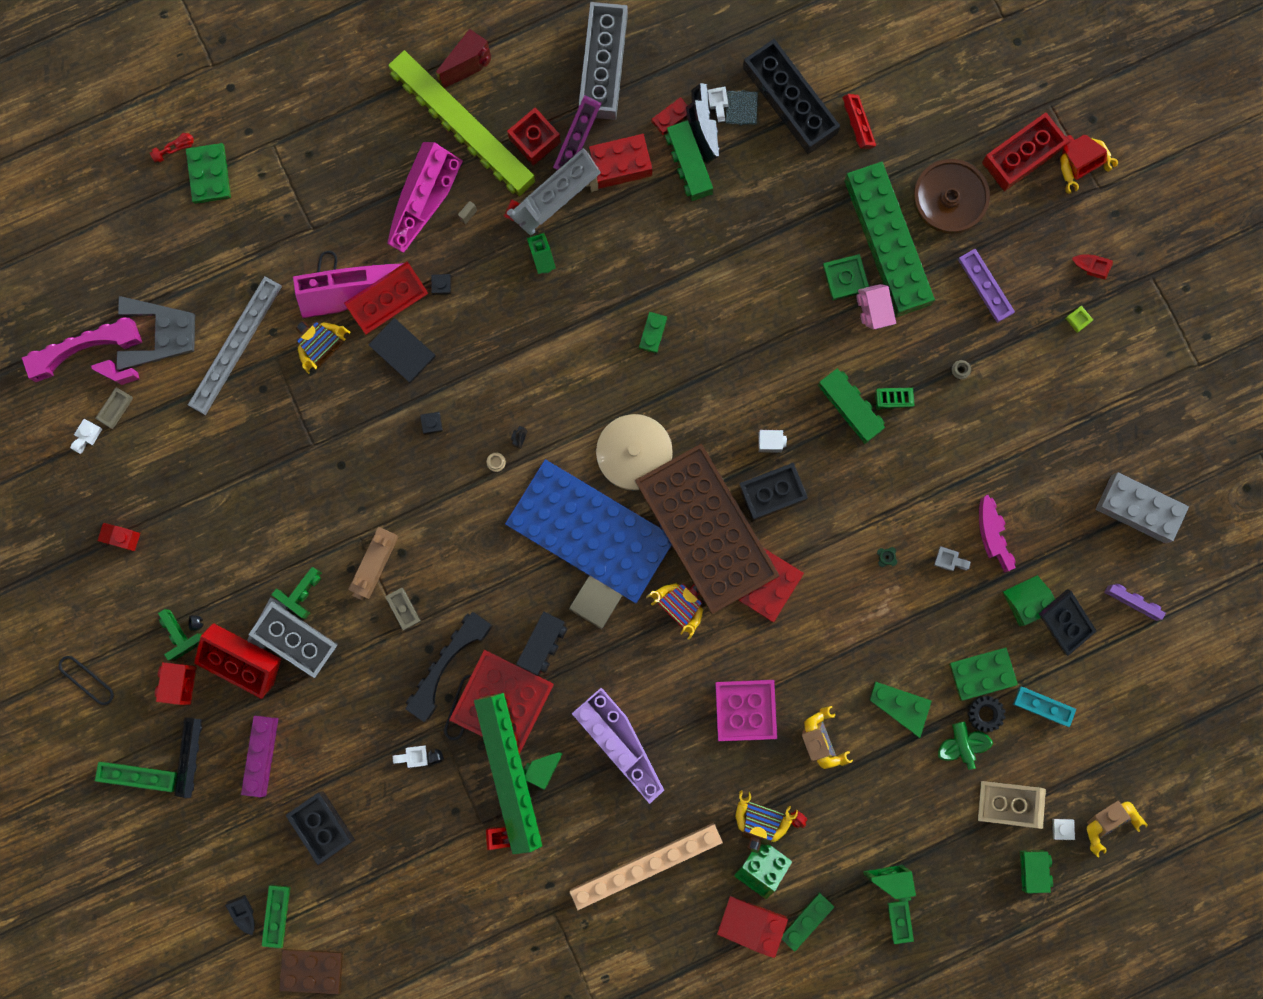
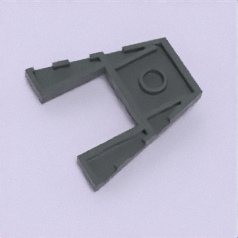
(172, 333)

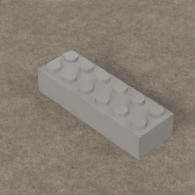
(604, 56)

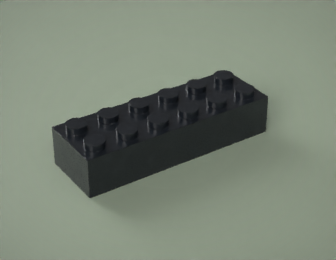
(791, 96)

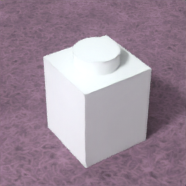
(771, 441)

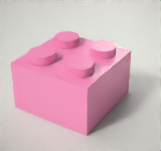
(876, 306)

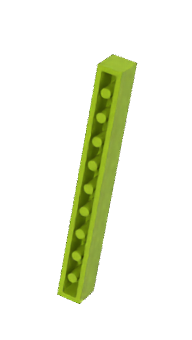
(461, 123)

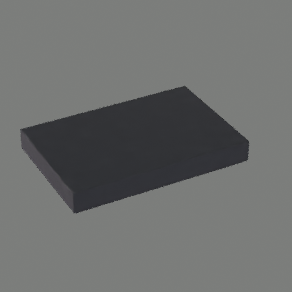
(402, 350)
(1067, 622)

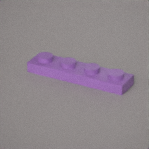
(986, 285)

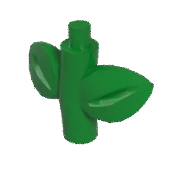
(964, 745)

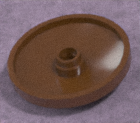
(951, 196)

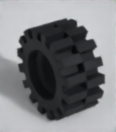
(998, 714)

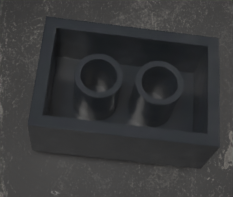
(772, 492)
(542, 644)
(320, 827)

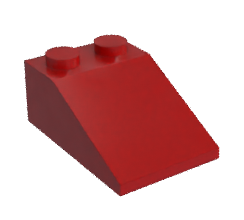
(752, 926)

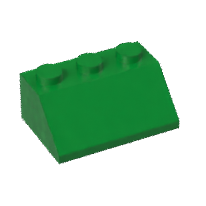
(894, 880)

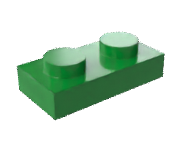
(653, 332)
(900, 922)

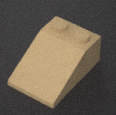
(1012, 804)

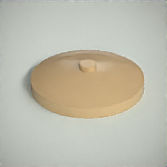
(632, 449)

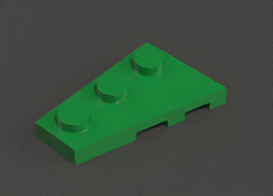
(902, 706)

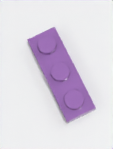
(1135, 601)

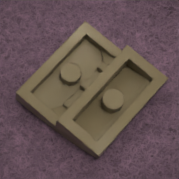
(595, 602)

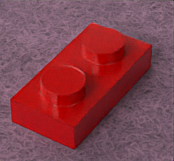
(670, 116)

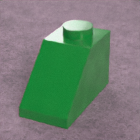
(541, 253)
(542, 769)

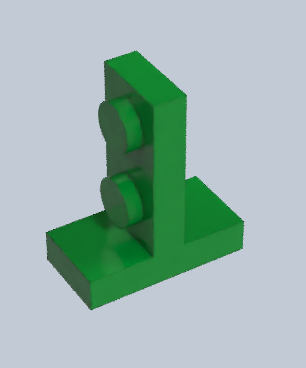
(300, 593)
(177, 636)

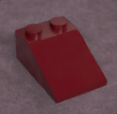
(466, 59)

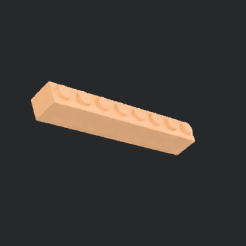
(645, 866)

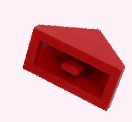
(497, 838)

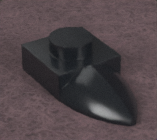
(518, 437)
(242, 914)

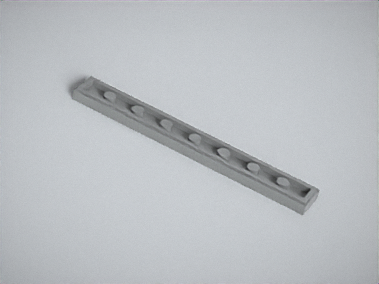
(234, 345)

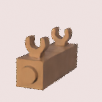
(373, 563)

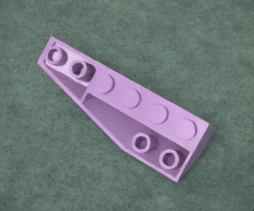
(618, 740)

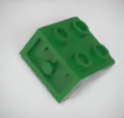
(764, 870)

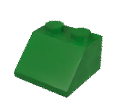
(1028, 600)

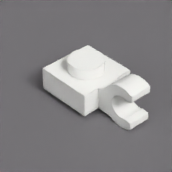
(718, 101)
(86, 433)
(414, 757)

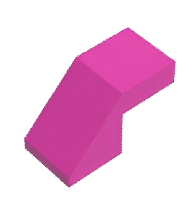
(110, 371)

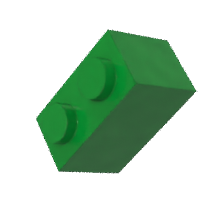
(1035, 871)

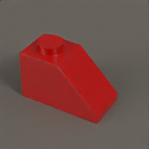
(119, 536)

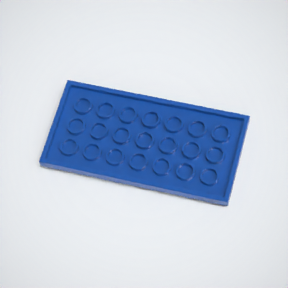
(590, 531)

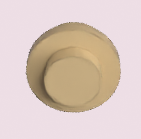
(496, 462)

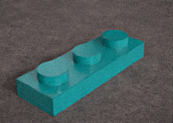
(1044, 706)

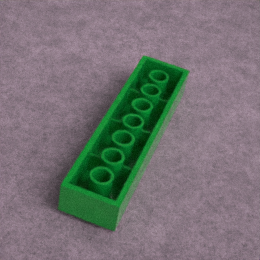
(889, 239)

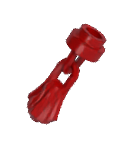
(184, 141)

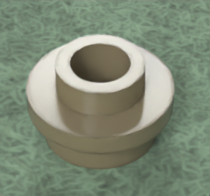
(965, 365)

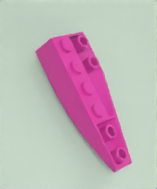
(422, 193)
(328, 290)

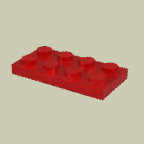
(386, 297)

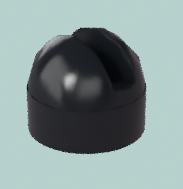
(194, 623)
(434, 758)

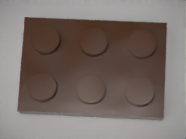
(311, 971)

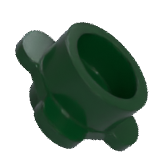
(892, 557)

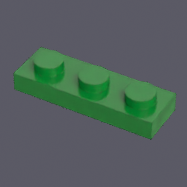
(275, 916)
(807, 921)

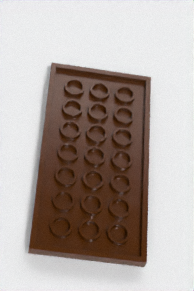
(706, 528)

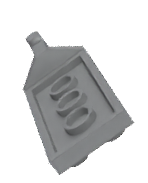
(555, 192)

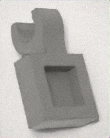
(949, 559)

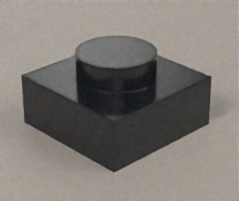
(441, 284)
(431, 423)

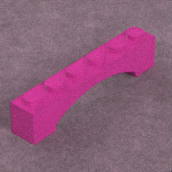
(42, 363)

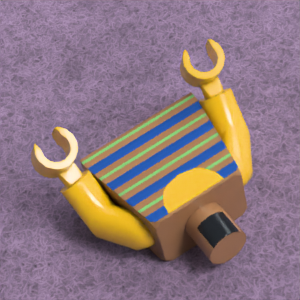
(819, 743)
(1109, 820)

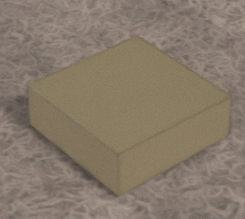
(467, 212)

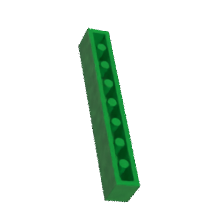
(508, 773)

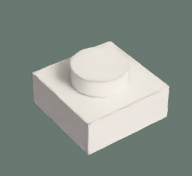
(1063, 829)

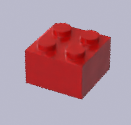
(534, 136)
(175, 683)

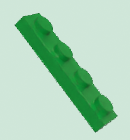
(135, 776)

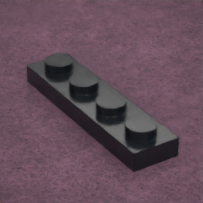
(187, 758)

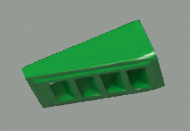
(888, 405)

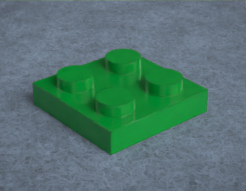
(845, 276)

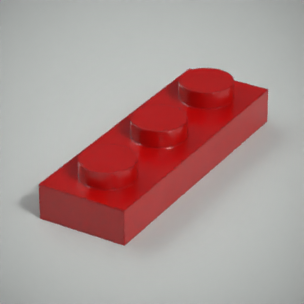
(859, 121)

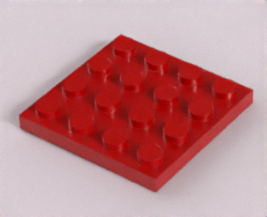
(522, 691)

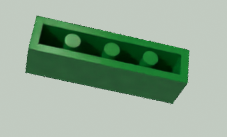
(689, 160)
(851, 406)

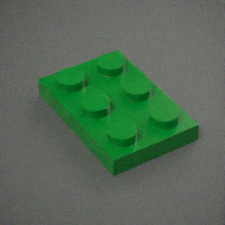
(208, 173)
(983, 674)

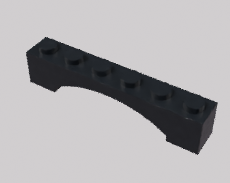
(423, 702)

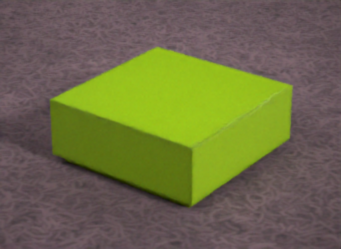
(1079, 319)

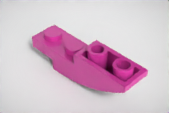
(990, 526)

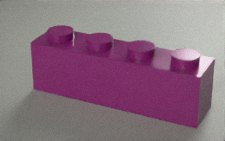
(578, 131)
(259, 756)

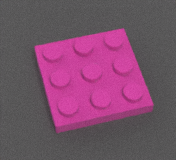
(746, 710)

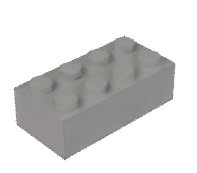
(1142, 508)
(293, 639)

